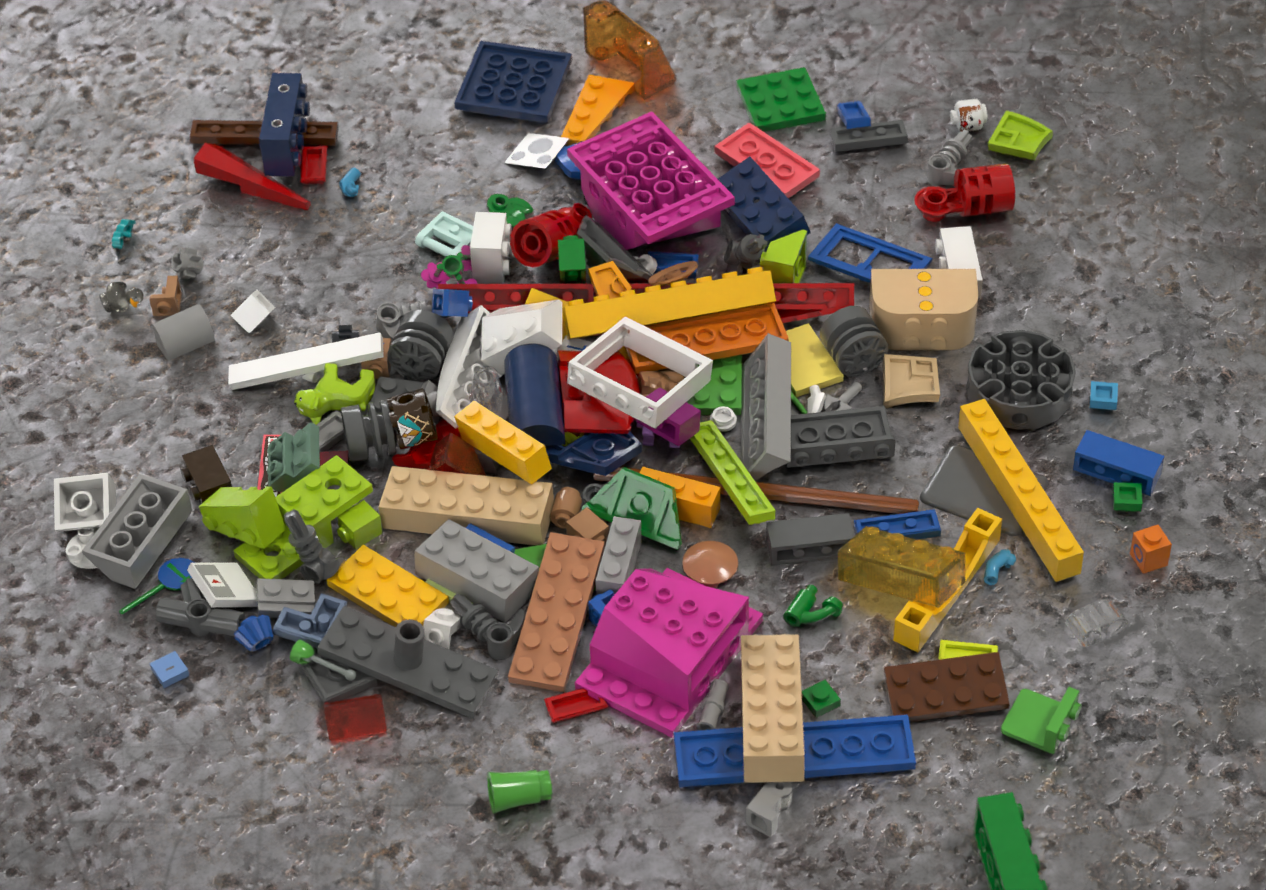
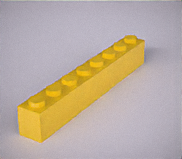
(670, 304)
(1021, 490)

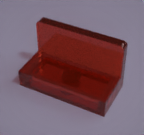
(355, 717)

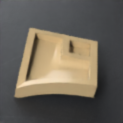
(909, 380)

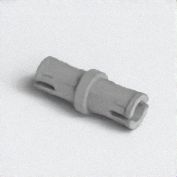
(713, 705)

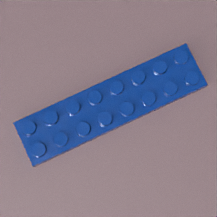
(829, 750)

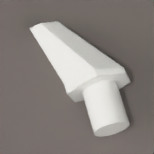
(816, 400)

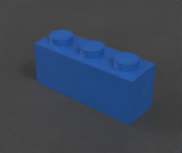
(1117, 461)

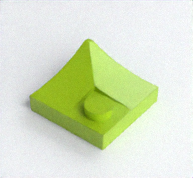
(1019, 136)

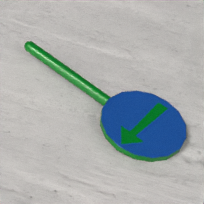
(170, 575)

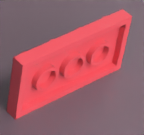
(780, 163)

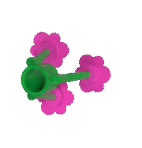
(450, 268)

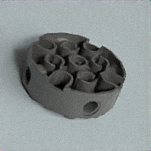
(1022, 378)

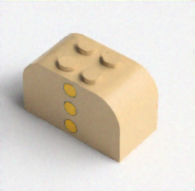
(924, 307)

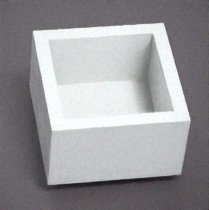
(490, 248)

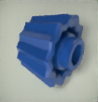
(255, 632)

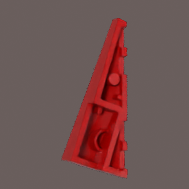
(223, 165)

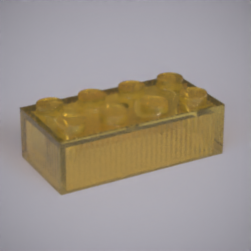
(901, 566)

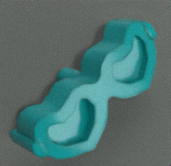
(122, 230)

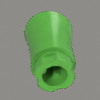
(517, 789)

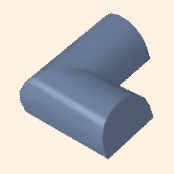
(309, 628)

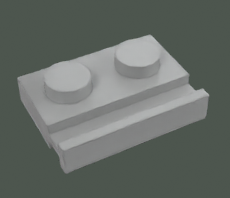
(280, 593)

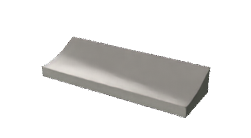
(766, 407)

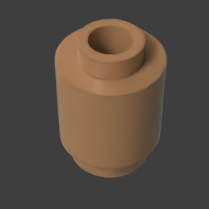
(565, 506)

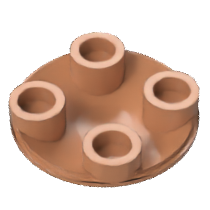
(710, 563)

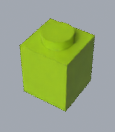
(359, 525)

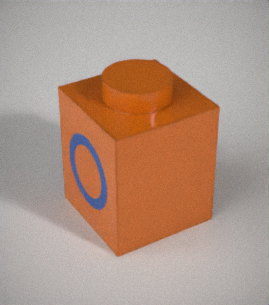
(1150, 549)

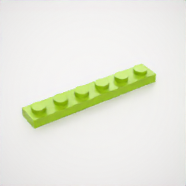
(732, 474)

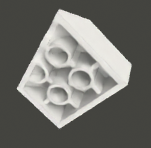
(519, 326)

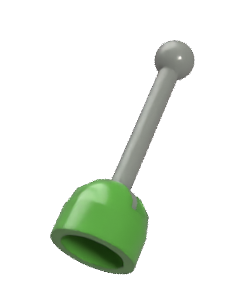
(303, 653)

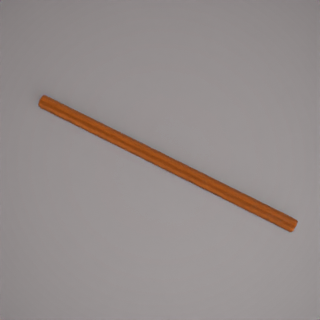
(810, 495)

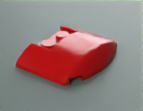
(586, 413)

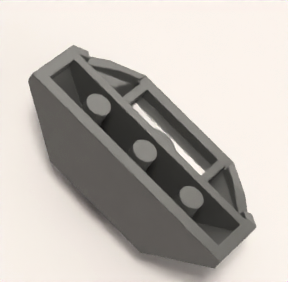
(604, 248)

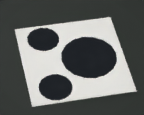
(536, 150)

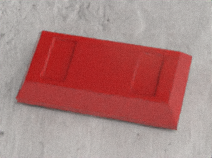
(314, 165)
(573, 705)

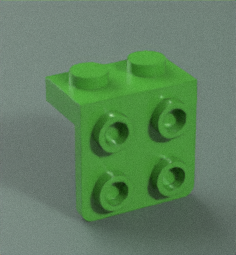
(1041, 719)

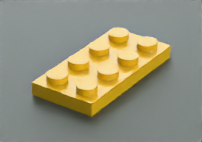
(386, 588)

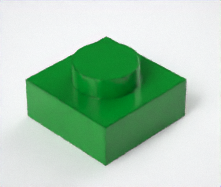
(1127, 496)
(820, 698)

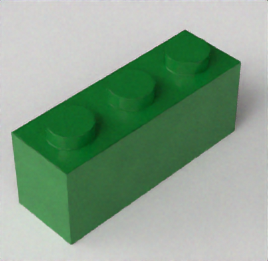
(572, 260)

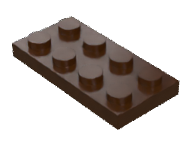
(947, 687)

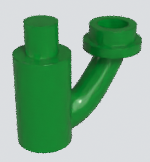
(799, 608)

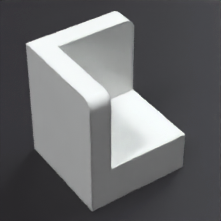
(253, 311)

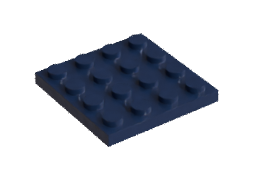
(513, 81)

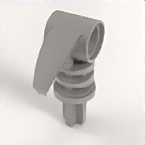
(942, 165)
(388, 309)

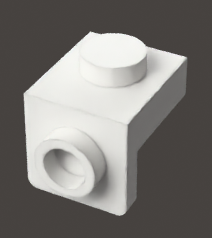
(441, 625)

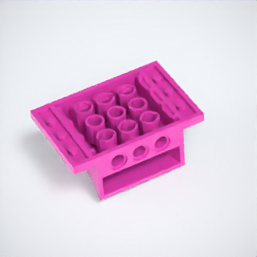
(647, 184)
(664, 646)

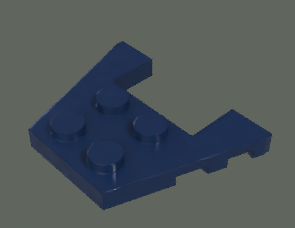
(596, 452)

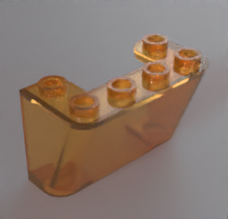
(613, 33)

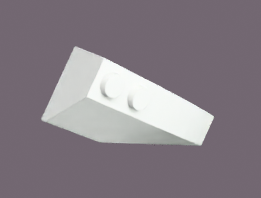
(460, 366)

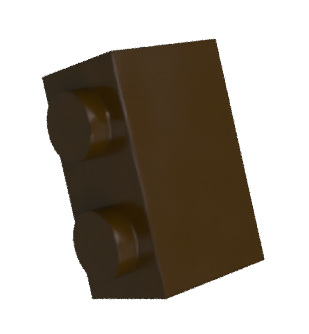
(204, 473)

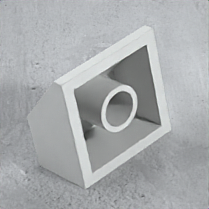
(83, 501)

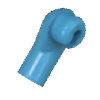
(347, 183)
(1001, 558)

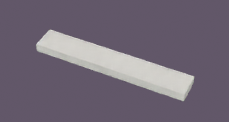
(305, 361)

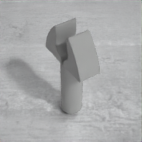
(843, 400)

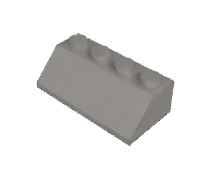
(138, 529)

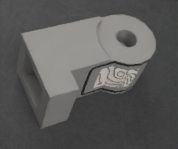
(767, 804)

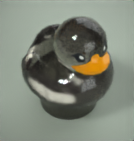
(118, 299)

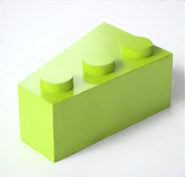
(244, 514)

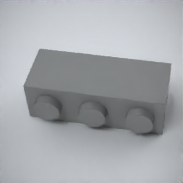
(619, 554)

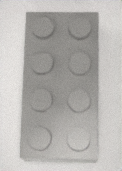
(476, 569)

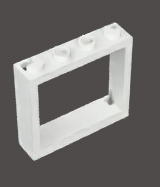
(651, 346)

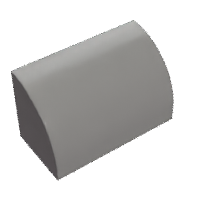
(183, 332)

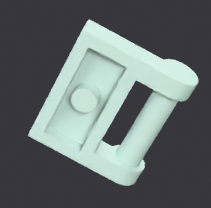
(447, 229)

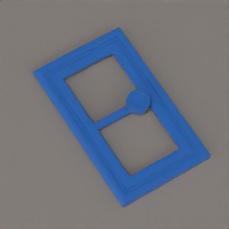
(863, 270)

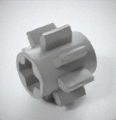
(187, 263)

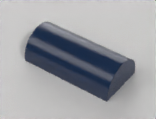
(534, 393)

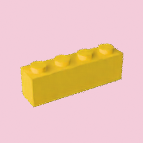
(503, 442)

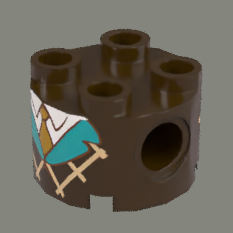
(412, 418)

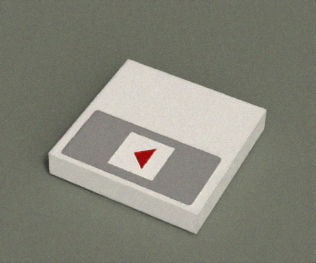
(223, 584)

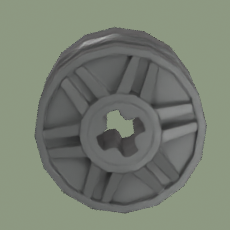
(853, 340)
(420, 344)
(368, 431)

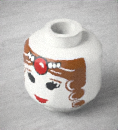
(969, 115)

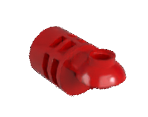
(974, 193)
(536, 238)

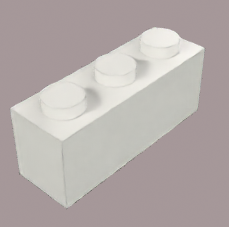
(958, 251)

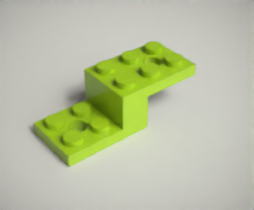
(316, 507)

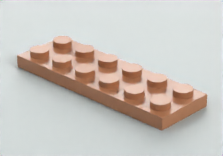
(556, 612)

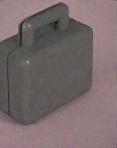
(963, 486)

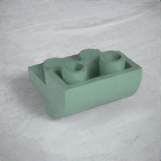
(293, 457)

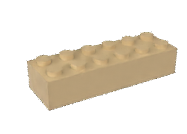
(501, 506)
(772, 708)

